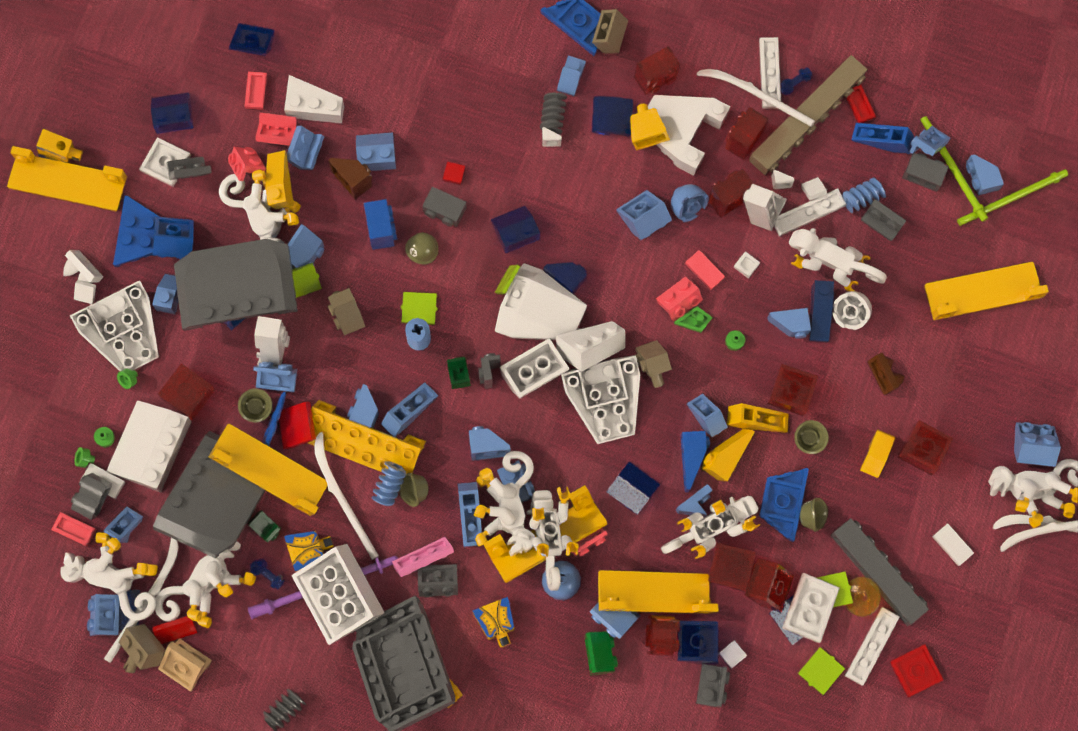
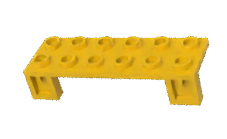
(66, 180)
(984, 290)
(362, 442)
(269, 469)
(582, 521)
(654, 592)

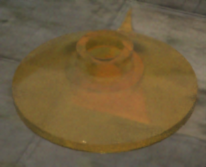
(863, 586)

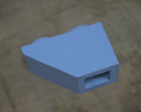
(984, 174)
(365, 410)

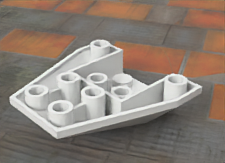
(538, 307)
(120, 327)
(606, 397)

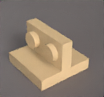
(183, 664)

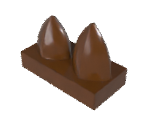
(881, 369)

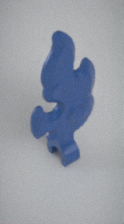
(270, 431)

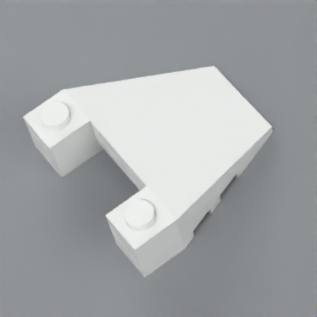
(682, 119)

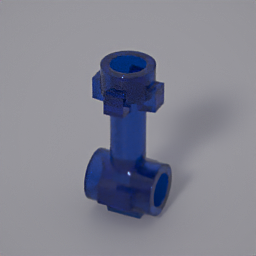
(788, 84)
(259, 566)

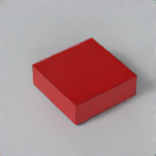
(454, 173)

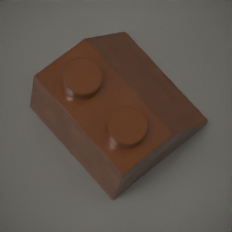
(351, 175)

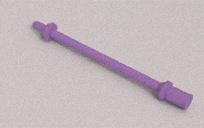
(269, 606)

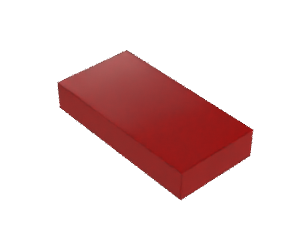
(860, 105)
(174, 630)

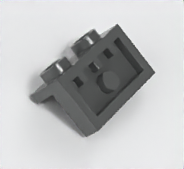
(187, 168)
(883, 220)
(438, 580)
(712, 685)

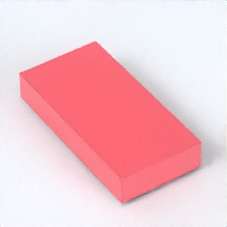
(255, 90)
(704, 270)
(73, 529)

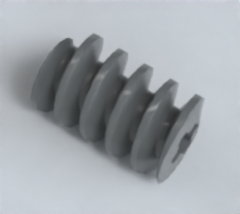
(552, 110)
(283, 709)

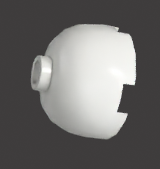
(852, 310)

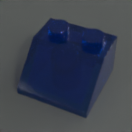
(171, 113)
(516, 229)
(699, 642)

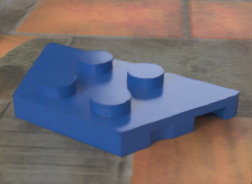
(576, 20)
(134, 233)
(783, 501)

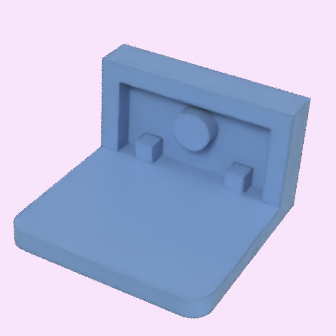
(276, 377)

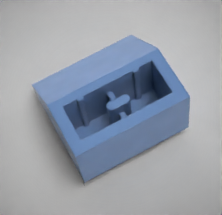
(1036, 444)
(616, 621)

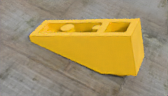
(278, 181)
(757, 418)
(724, 458)

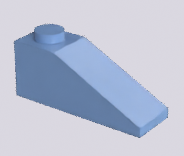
(408, 409)
(468, 502)

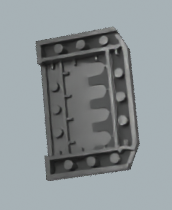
(235, 283)
(208, 504)
(402, 666)

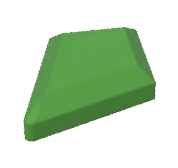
(694, 320)

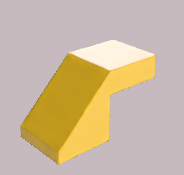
(877, 454)

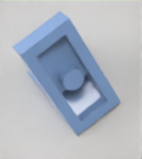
(571, 75)
(692, 505)
(123, 525)

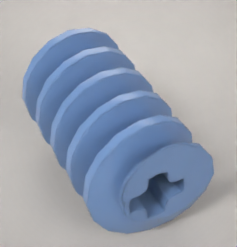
(863, 193)
(420, 341)
(390, 485)

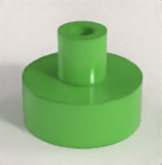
(731, 341)
(127, 378)
(104, 437)
(83, 457)

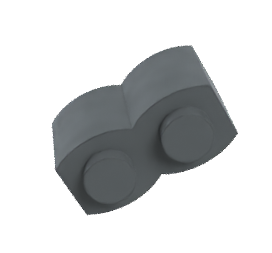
(91, 495)

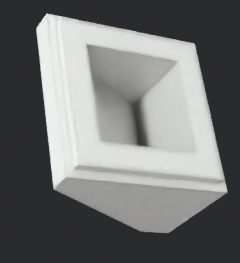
(550, 138)
(781, 180)

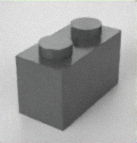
(925, 171)
(444, 207)

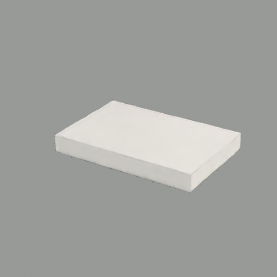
(811, 608)

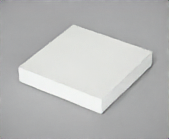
(157, 158)

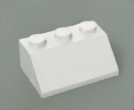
(533, 368)

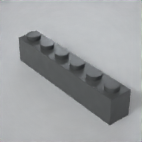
(874, 565)

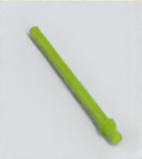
(959, 177)
(1053, 178)

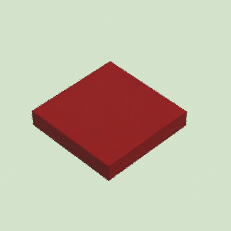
(297, 425)
(916, 670)

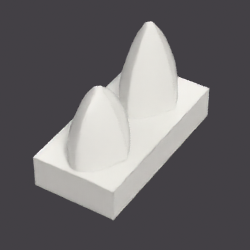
(78, 262)

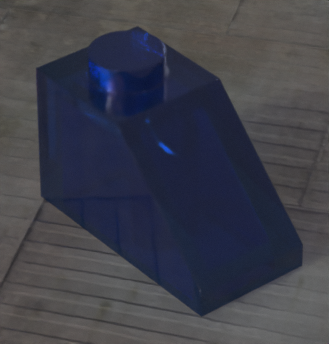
(567, 274)

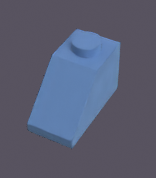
(166, 295)
(791, 322)
(707, 415)

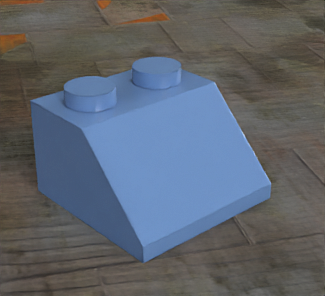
(376, 151)
(644, 214)
(304, 247)
(486, 444)

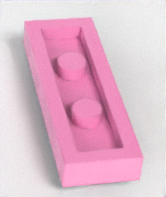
(423, 557)

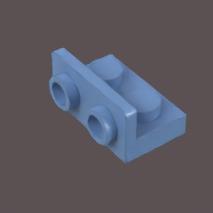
(929, 141)
(304, 148)
(507, 477)
(103, 615)

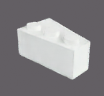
(312, 103)
(763, 206)
(271, 340)
(590, 345)

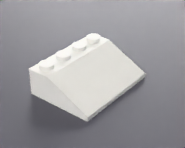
(149, 445)
(337, 593)

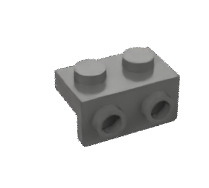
(489, 362)

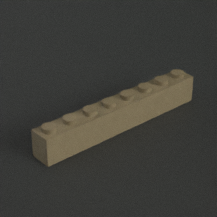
(816, 107)

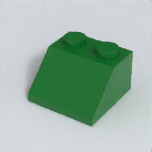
(600, 653)

